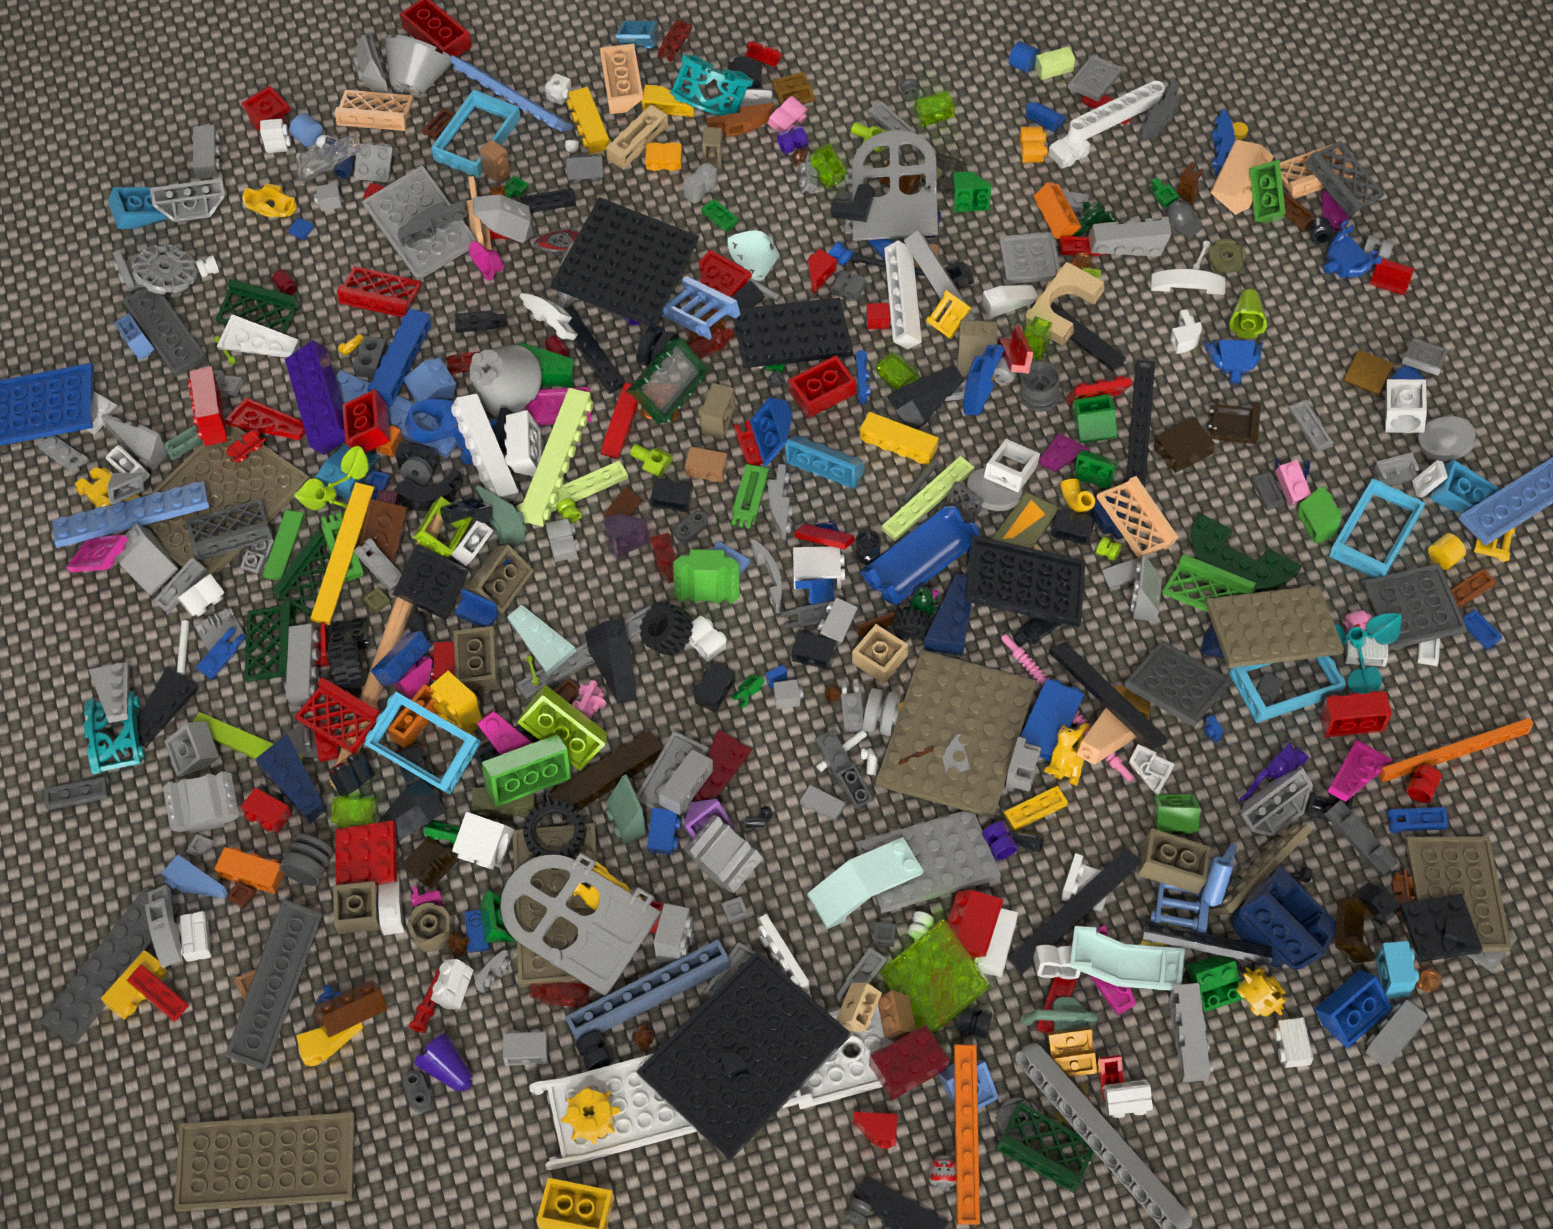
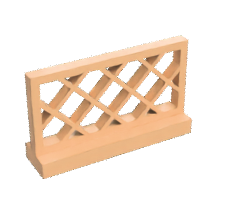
(374, 117)
(1306, 184)
(477, 227)
(1147, 512)

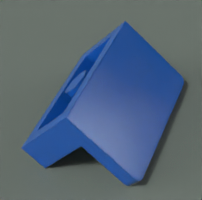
(1044, 116)
(819, 589)
(477, 609)

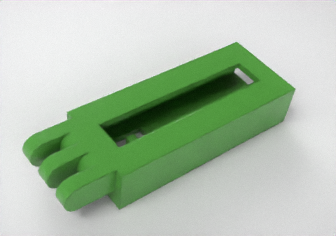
(750, 492)
(330, 532)

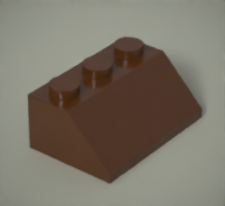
(349, 1008)

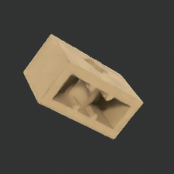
(858, 1007)

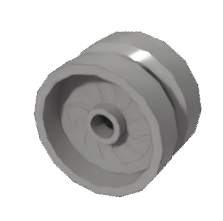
(881, 712)

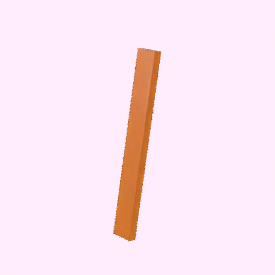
(1456, 749)
(966, 1135)

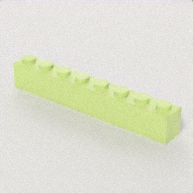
(556, 457)

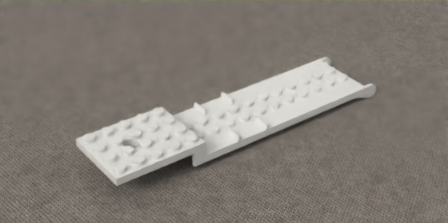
(650, 1119)

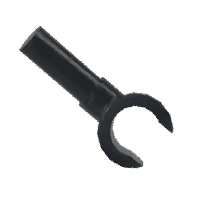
(1304, 876)

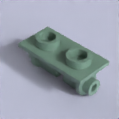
(182, 443)

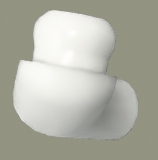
(871, 761)

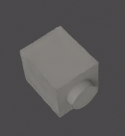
(328, 197)
(787, 694)

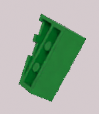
(555, 368)

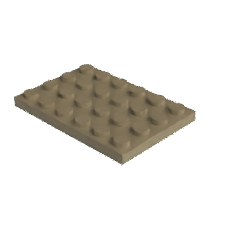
(1274, 626)
(1467, 867)

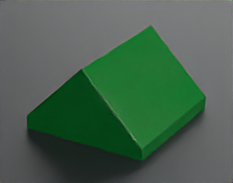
(492, 922)

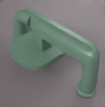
(1066, 1014)

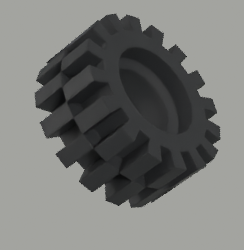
(911, 624)

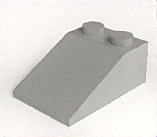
(146, 559)

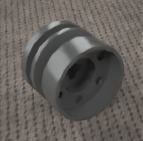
(1040, 387)
(306, 859)

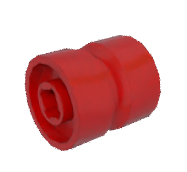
(1424, 783)

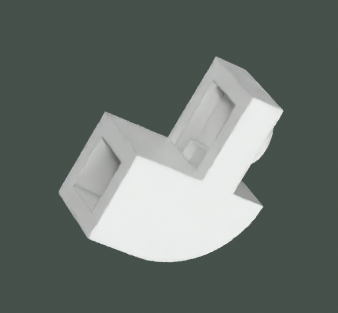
(1187, 335)

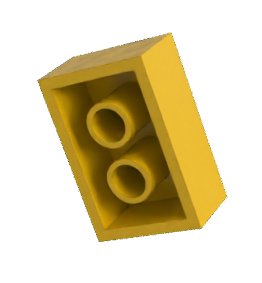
(455, 703)
(574, 1206)

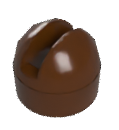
(832, 693)

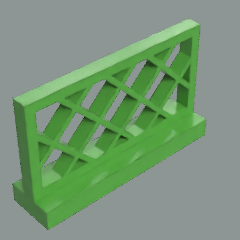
(1209, 574)

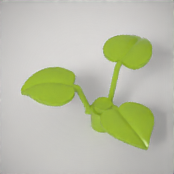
(315, 493)

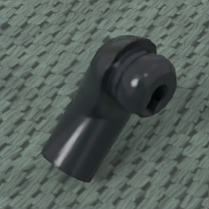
(761, 820)

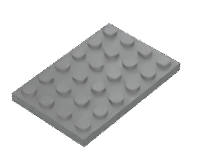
(401, 202)
(948, 851)

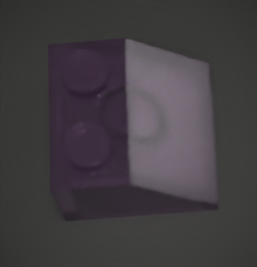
(624, 533)

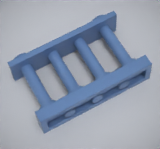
(703, 294)
(1200, 907)

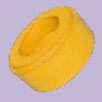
(1240, 130)

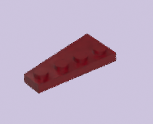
(727, 759)

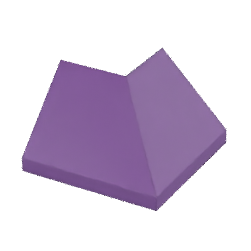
(700, 813)

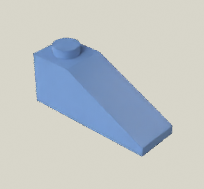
(134, 336)
(190, 879)

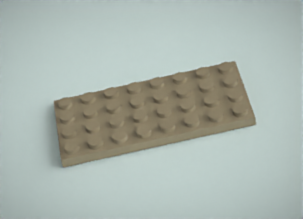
(562, 933)
(265, 1162)

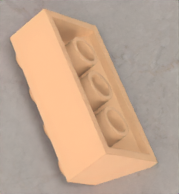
(621, 77)
(1234, 180)

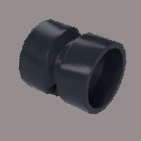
(867, 546)
(974, 1021)
(594, 1051)

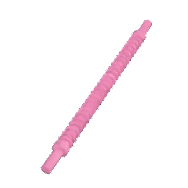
(1019, 653)

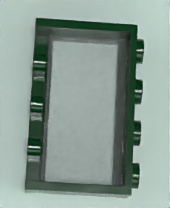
(668, 380)

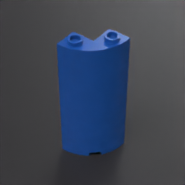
(920, 555)

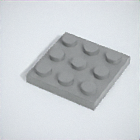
(1029, 257)

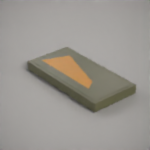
(1027, 522)

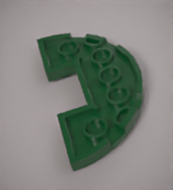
(1209, 546)

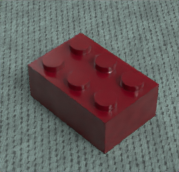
(908, 1062)

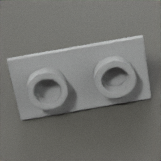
(806, 179)

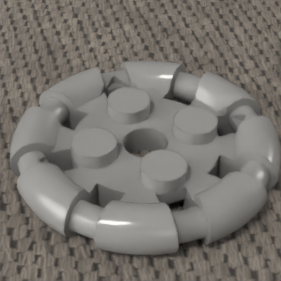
(149, 266)

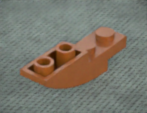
(743, 122)

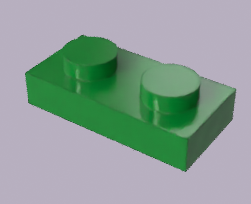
(719, 215)
(439, 831)

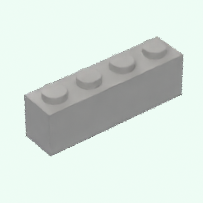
(302, 663)

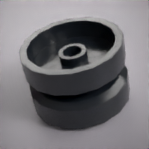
(651, 344)

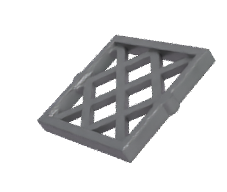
(970, 493)

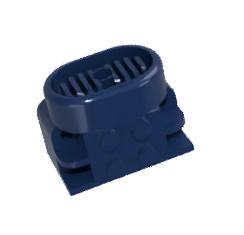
(1284, 918)

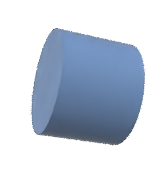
(305, 129)

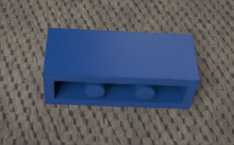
(401, 658)

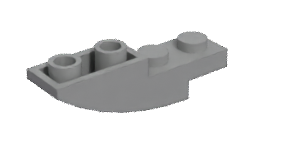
(779, 502)
(162, 926)

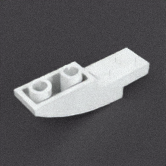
(551, 313)

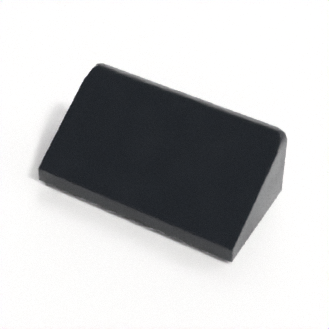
(748, 295)

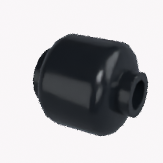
(1320, 230)

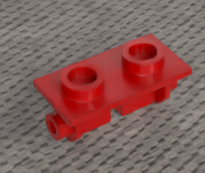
(765, 55)
(240, 451)

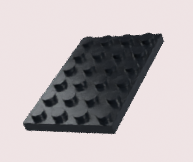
(792, 333)
(1025, 581)

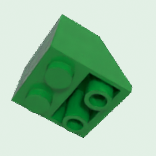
(970, 192)
(1094, 418)
(1096, 469)
(1216, 980)

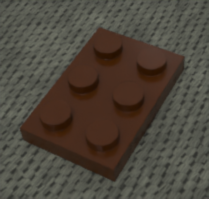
(385, 527)

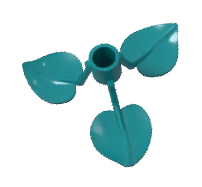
(1385, 630)

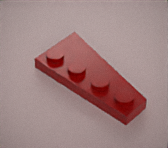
(266, 420)

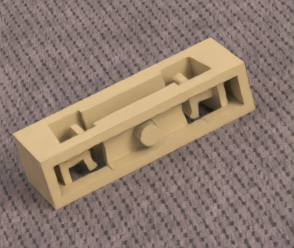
(636, 136)

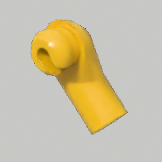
(347, 348)

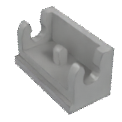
(1396, 469)

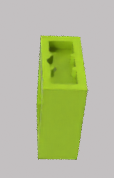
(433, 544)

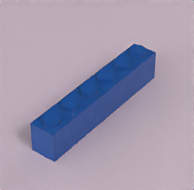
(400, 355)

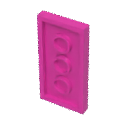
(548, 404)
(97, 553)

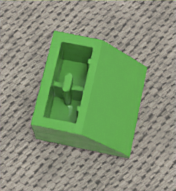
(1320, 515)

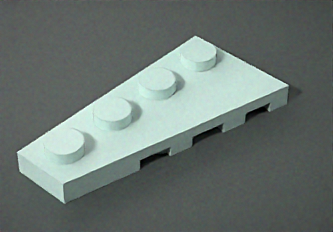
(544, 643)

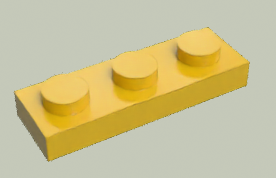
(1035, 808)

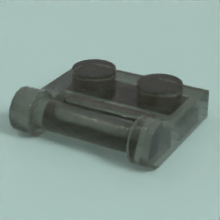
(944, 163)

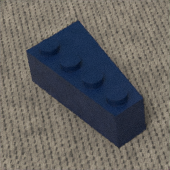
(951, 621)
(290, 777)

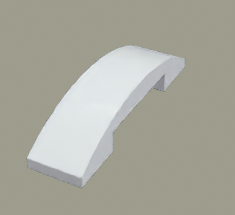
(1188, 279)

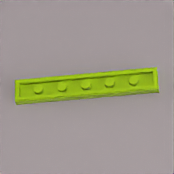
(235, 738)

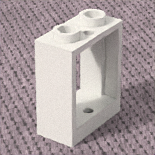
(1014, 479)

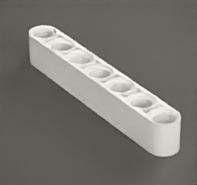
(1115, 111)

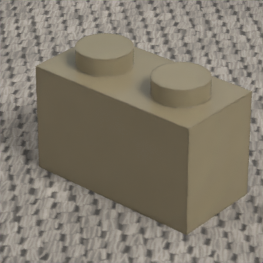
(712, 146)

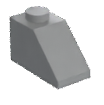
(948, 760)

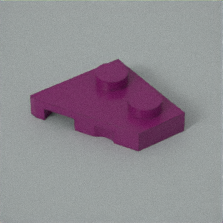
(1332, 211)

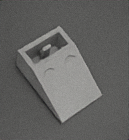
(1146, 591)

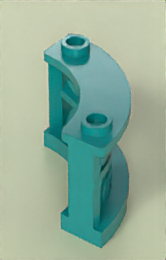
(700, 66)
(99, 754)

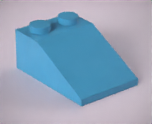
(638, 33)
(133, 207)
(332, 472)
(1462, 488)

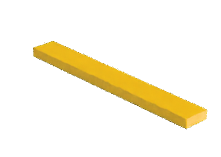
(342, 554)

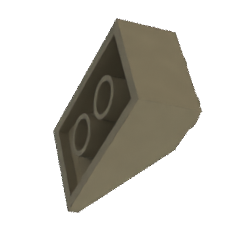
(973, 342)

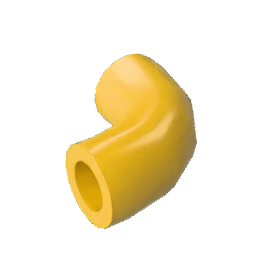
(1075, 498)

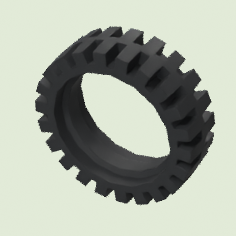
(550, 808)

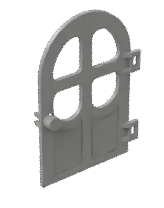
(896, 213)
(604, 938)

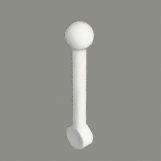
(1206, 244)

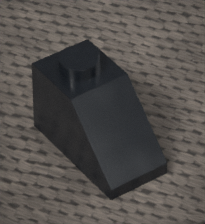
(960, 274)
(1379, 901)

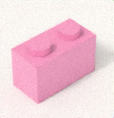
(1293, 482)

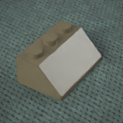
(498, 581)
(477, 658)

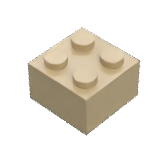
(880, 653)

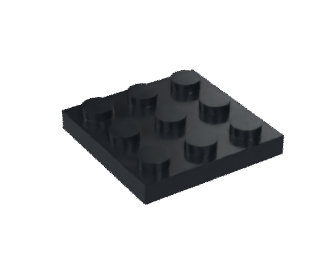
(430, 582)
(1426, 927)

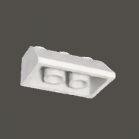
(523, 443)

